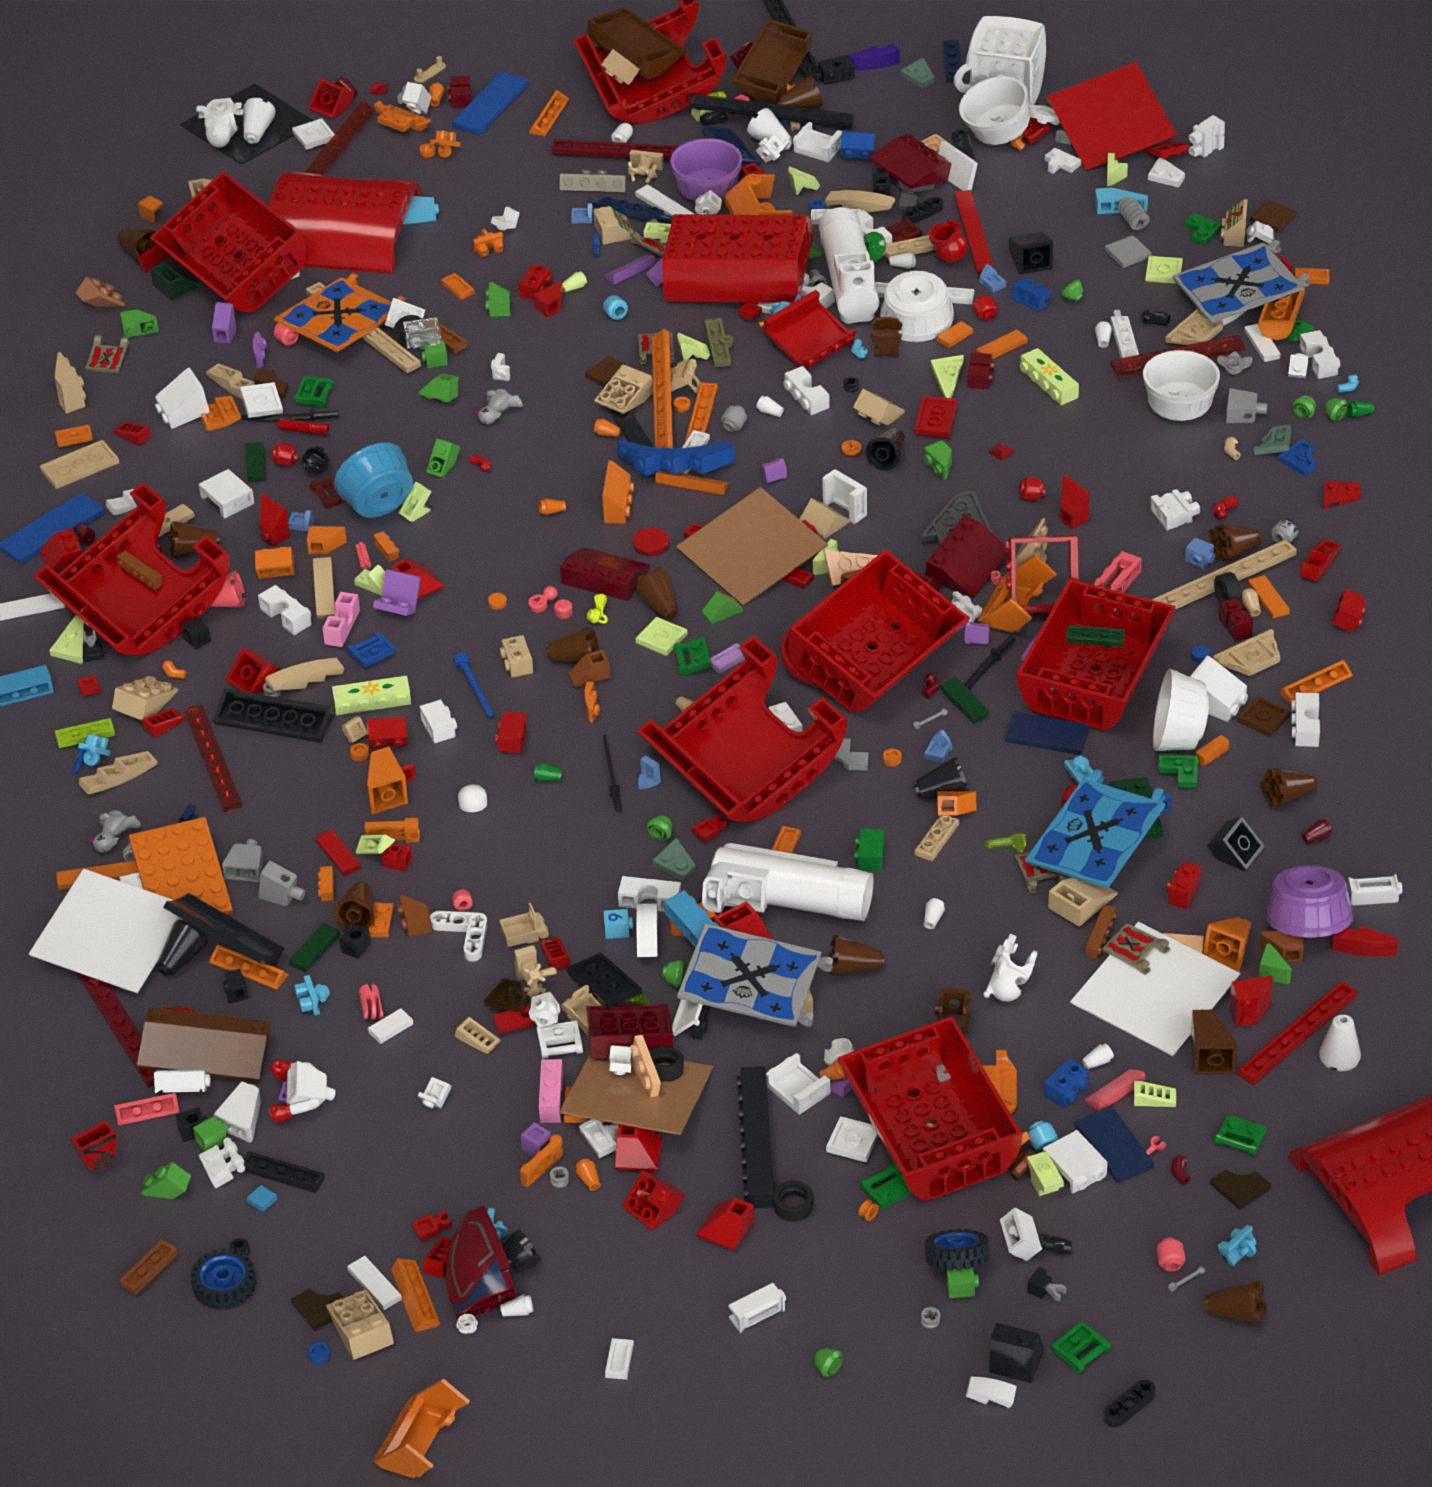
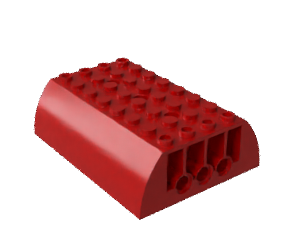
(229, 212)
(737, 269)
(834, 635)
(1060, 675)
(973, 1126)

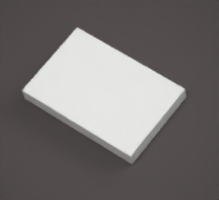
(962, 166)

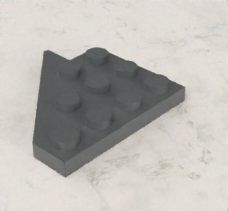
(960, 505)

